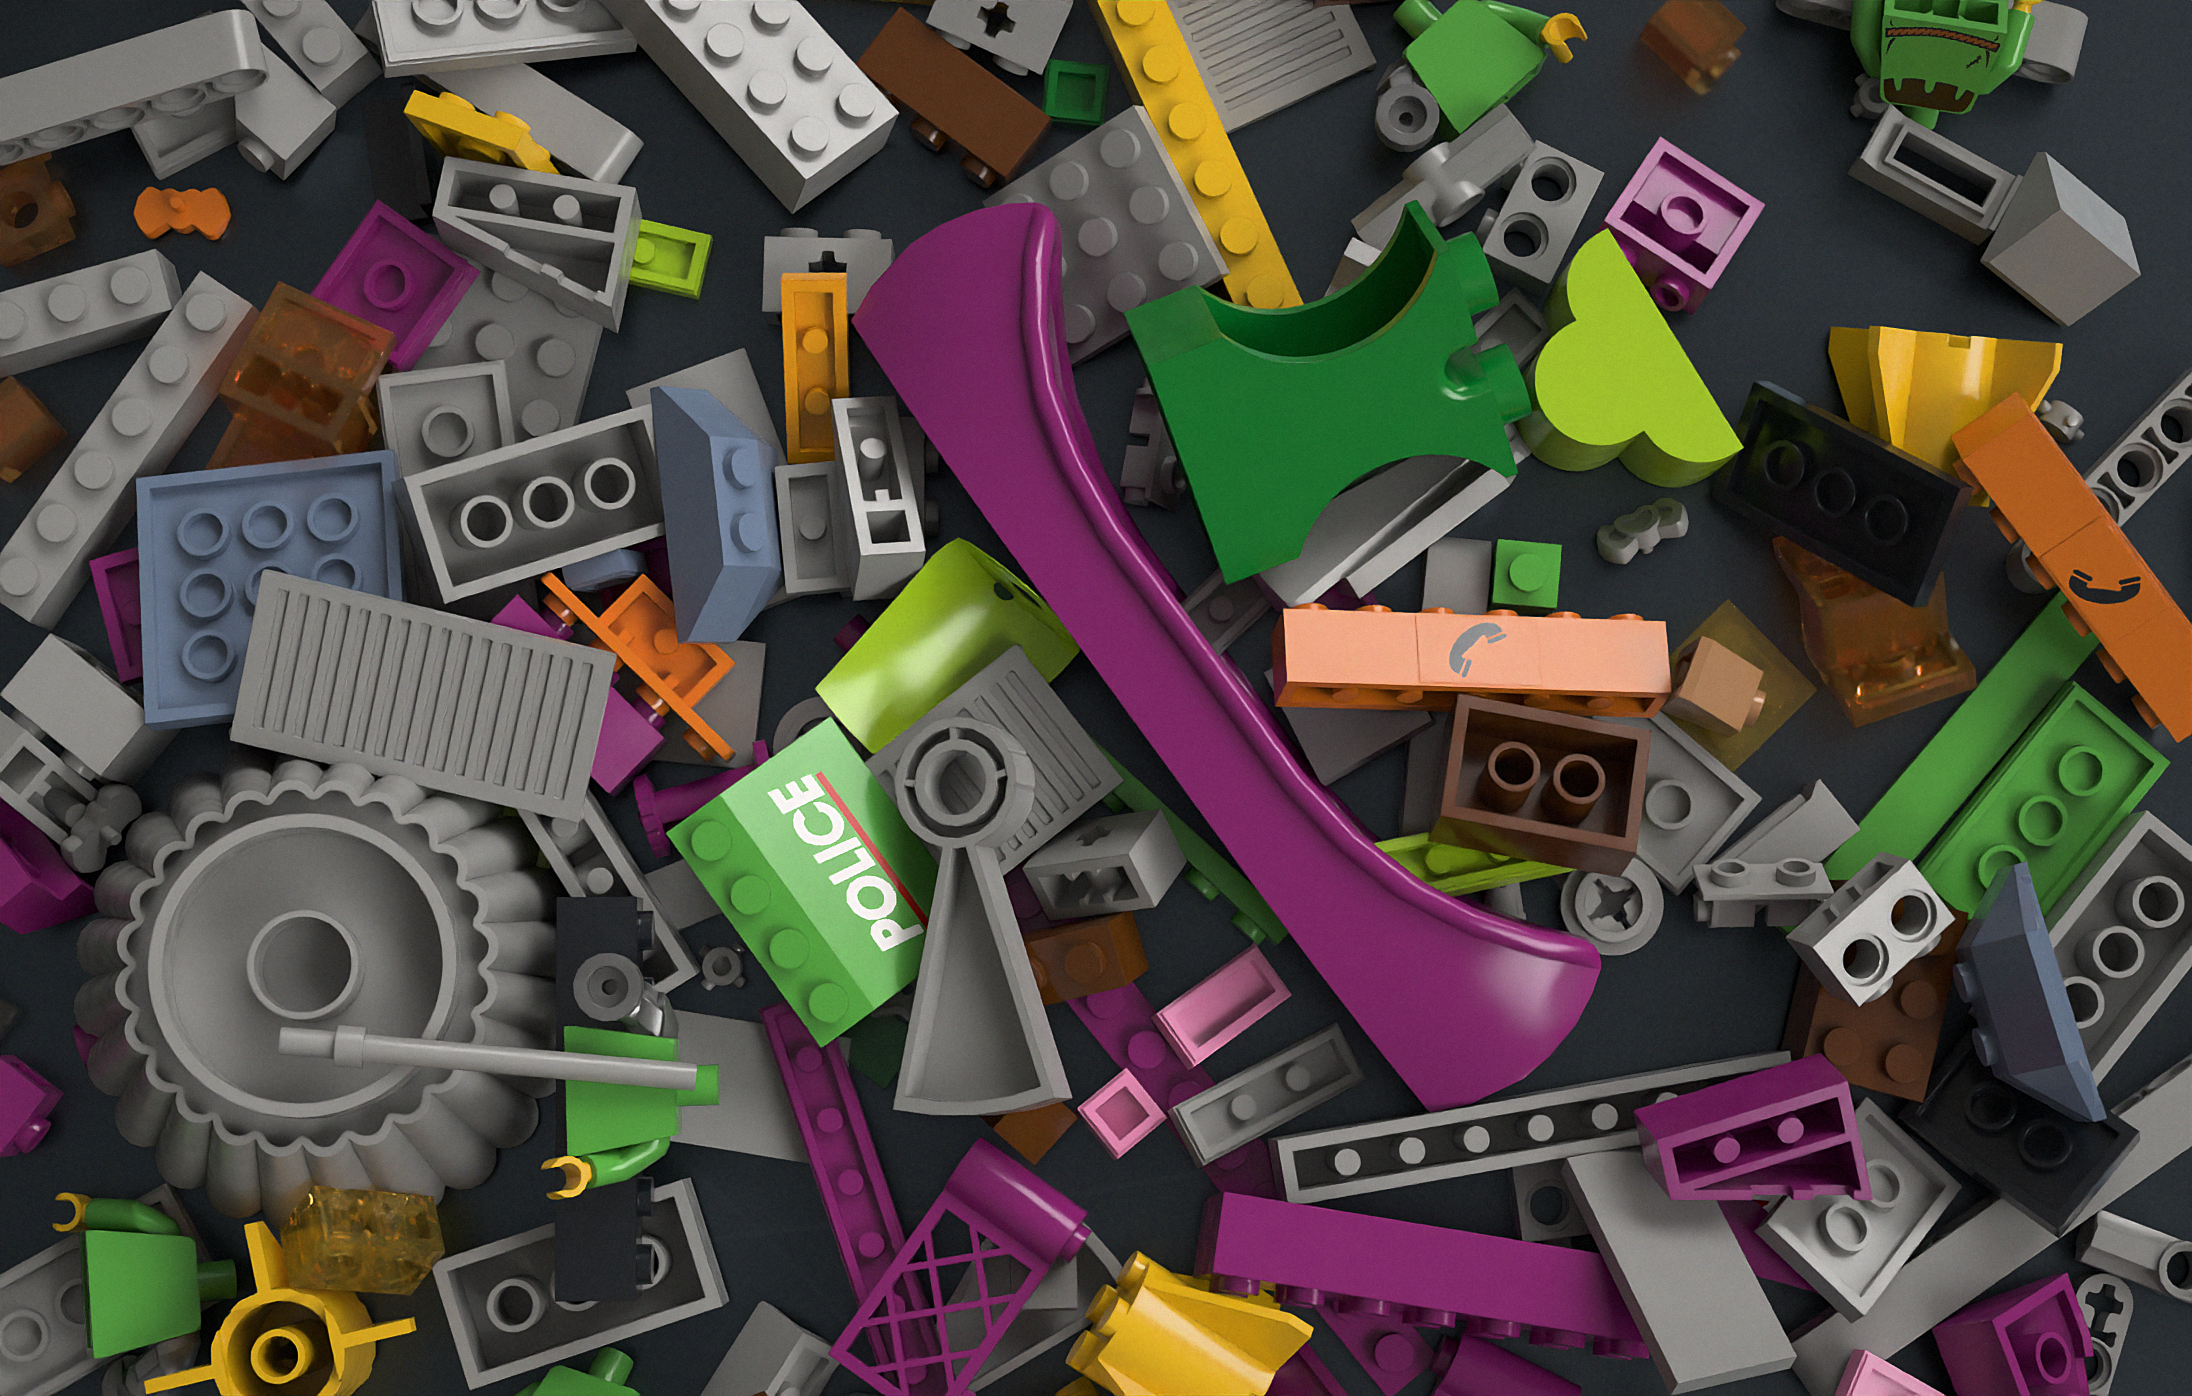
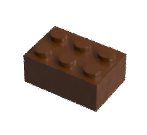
(1540, 785)
(1883, 1042)

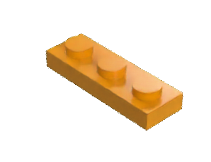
(814, 360)

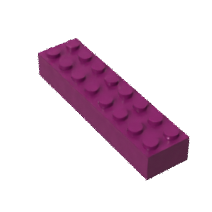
(1415, 1270)

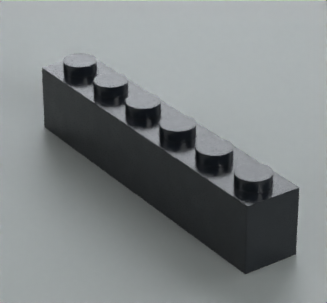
(601, 1228)

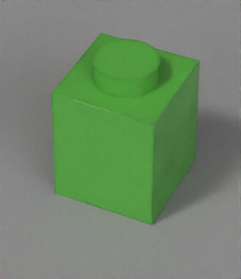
(1524, 577)

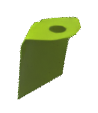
(938, 639)

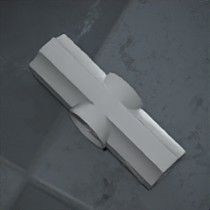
(1449, 176)
(2133, 1253)

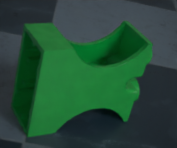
(1308, 397)

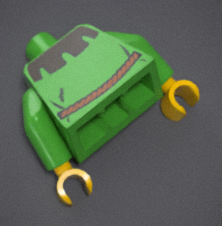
(1939, 50)

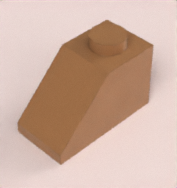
(1714, 688)

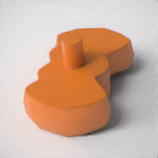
(182, 211)

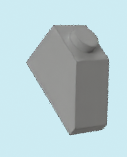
(281, 119)

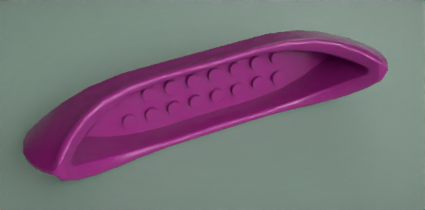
(984, 364)

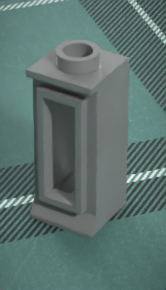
(1882, 172)
(1802, 827)

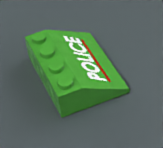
(817, 878)

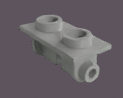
(1153, 470)
(1734, 888)

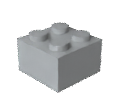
(86, 709)

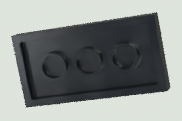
(1842, 493)

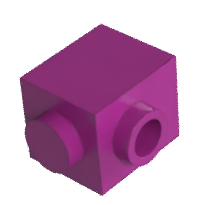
(24, 1105)

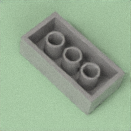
(534, 505)
(2124, 935)
(505, 1293)

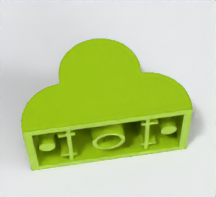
(1619, 380)

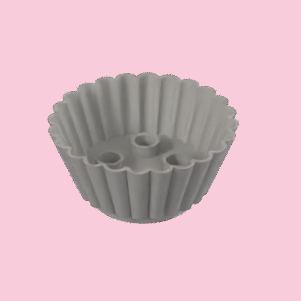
(317, 907)

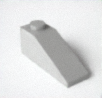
(875, 497)
(40, 783)

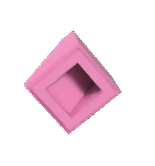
(1120, 1114)

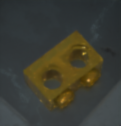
(361, 1240)

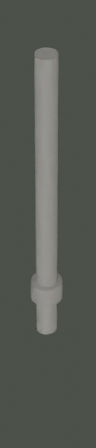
(353, 1046)

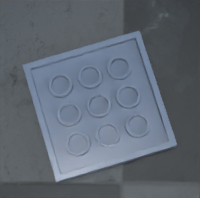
(205, 554)

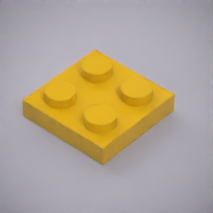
(462, 132)

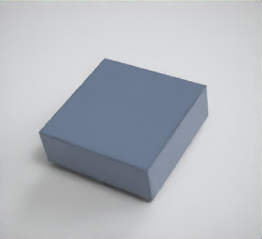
(605, 571)

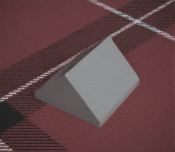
(2061, 244)

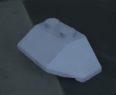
(716, 515)
(2022, 999)

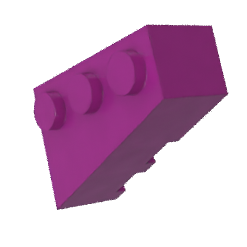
(628, 731)
(1758, 1135)

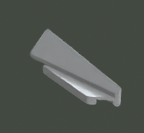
(1385, 525)

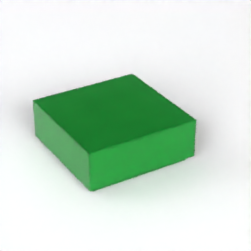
(1075, 94)

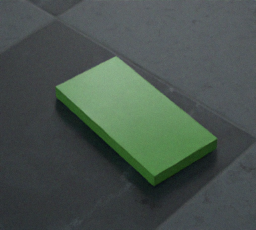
(2046, 804)

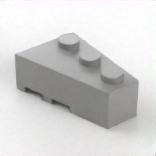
(544, 231)

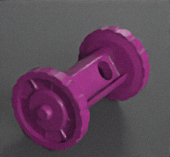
(668, 807)

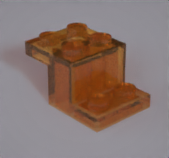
(302, 383)
(1871, 646)

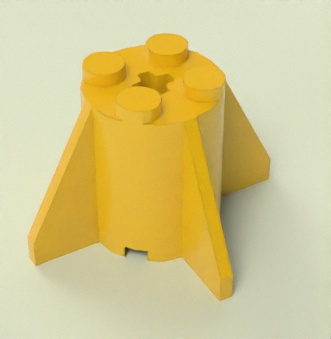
(1930, 385)
(256, 1339)
(1177, 1339)

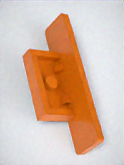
(644, 636)

